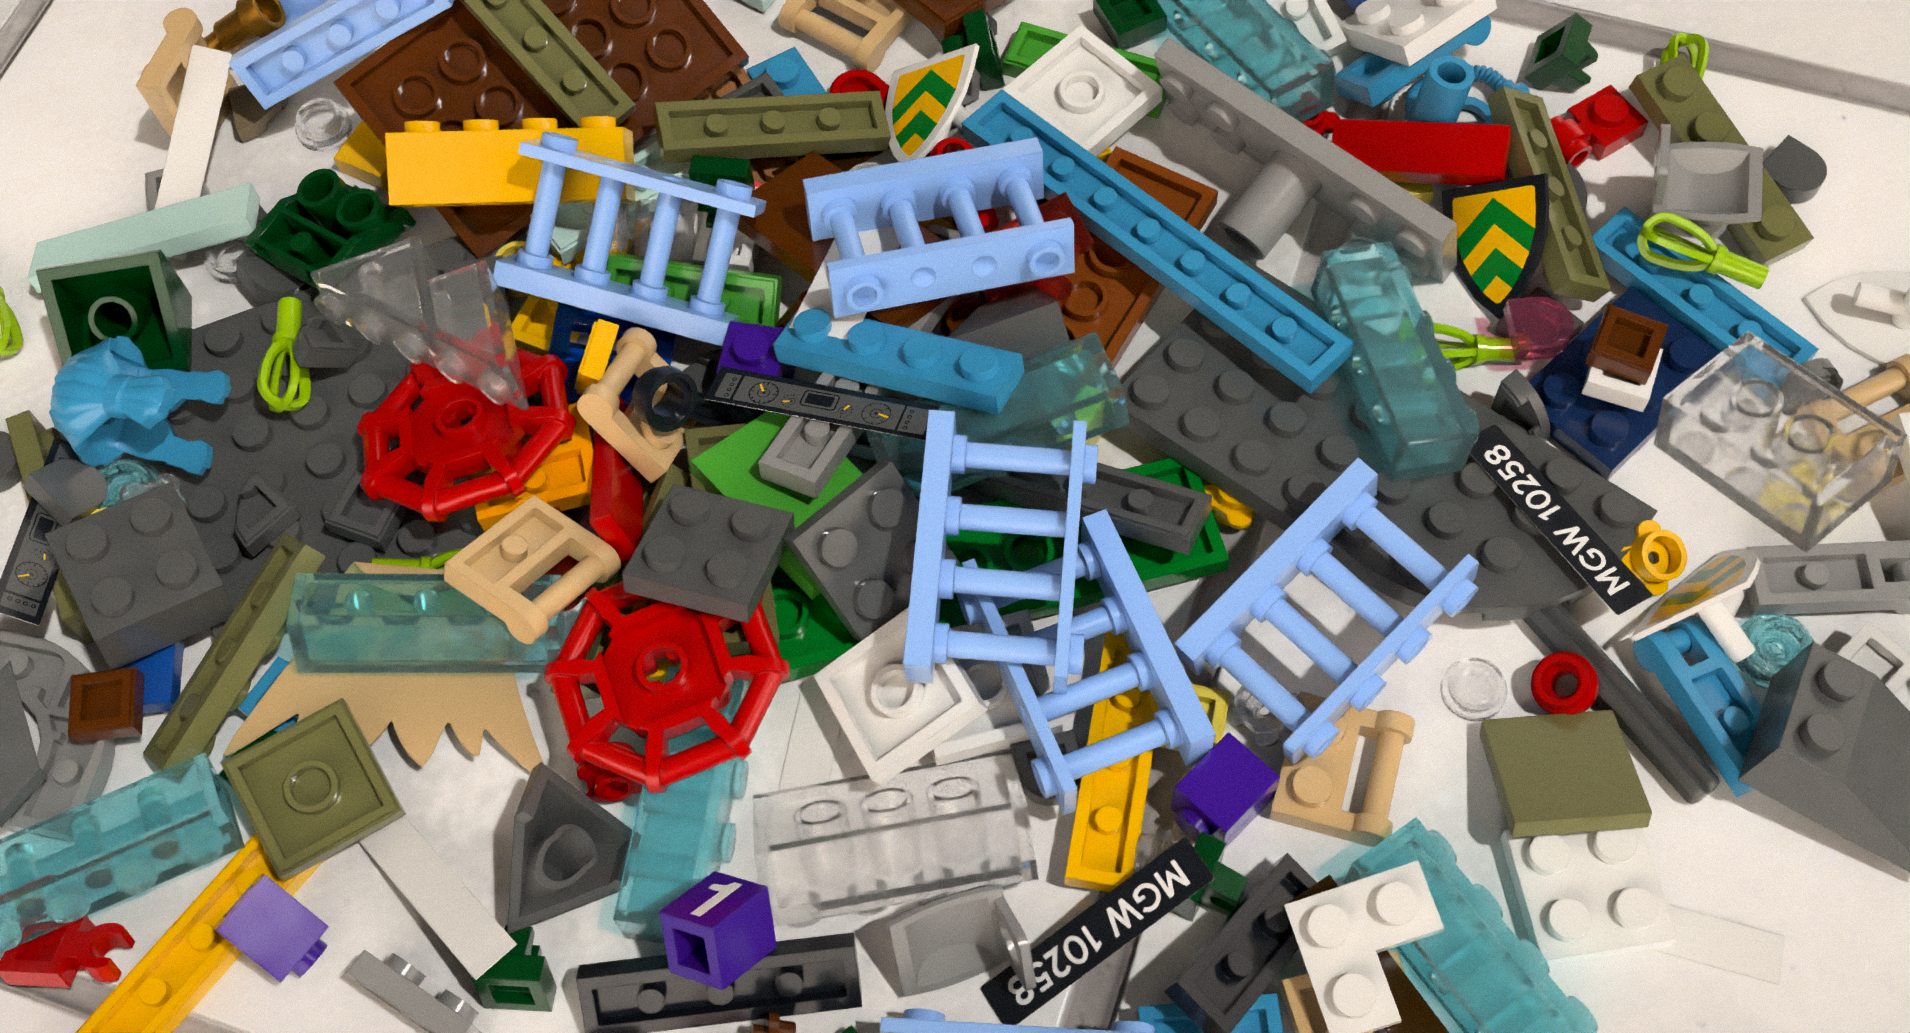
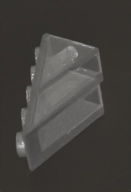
(431, 318)

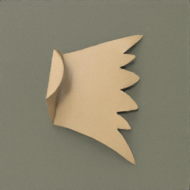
(414, 702)

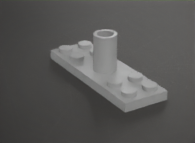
(1299, 168)

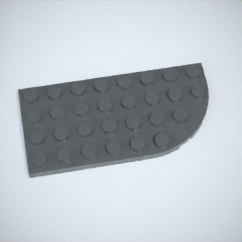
(1281, 448)

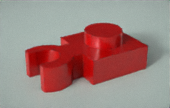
(58, 955)

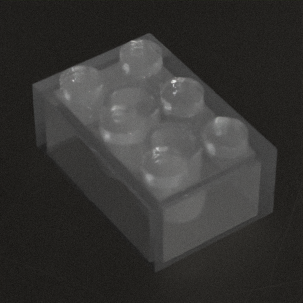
(1778, 440)

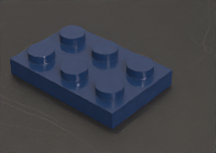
(1604, 432)

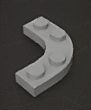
(74, 770)

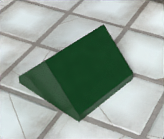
(121, 297)

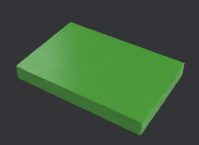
(734, 472)

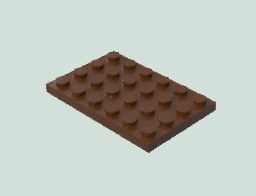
(459, 72)

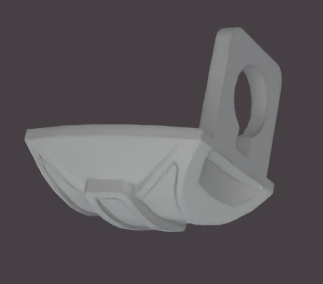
(1708, 180)
(958, 939)

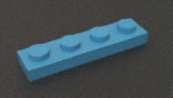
(1695, 298)
(903, 360)

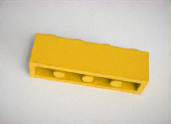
(484, 163)

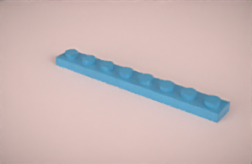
(1171, 248)

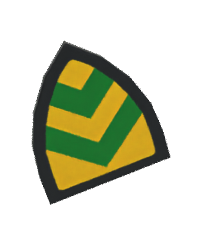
(1499, 236)

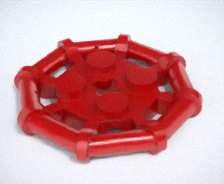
(445, 451)
(659, 709)

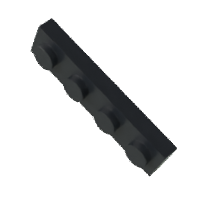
(790, 980)

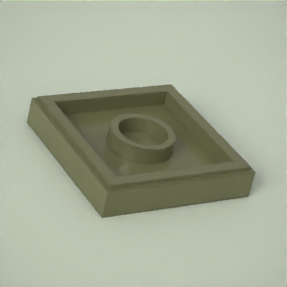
(1564, 774)
(313, 789)

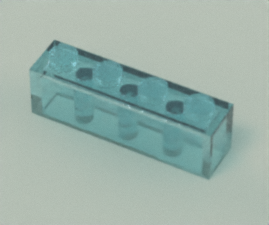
(1257, 50)
(1395, 362)
(1055, 390)
(407, 627)
(680, 833)
(113, 849)
(1477, 963)

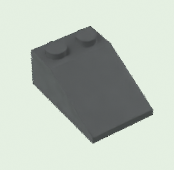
(1836, 751)

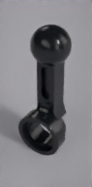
(682, 402)

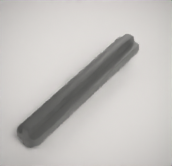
(1633, 711)

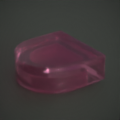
(1537, 327)

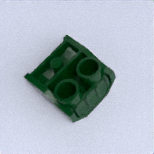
(325, 225)

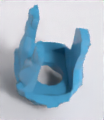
(117, 406)

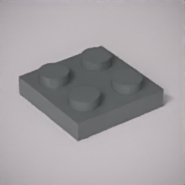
(863, 549)
(709, 553)

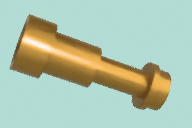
(246, 23)

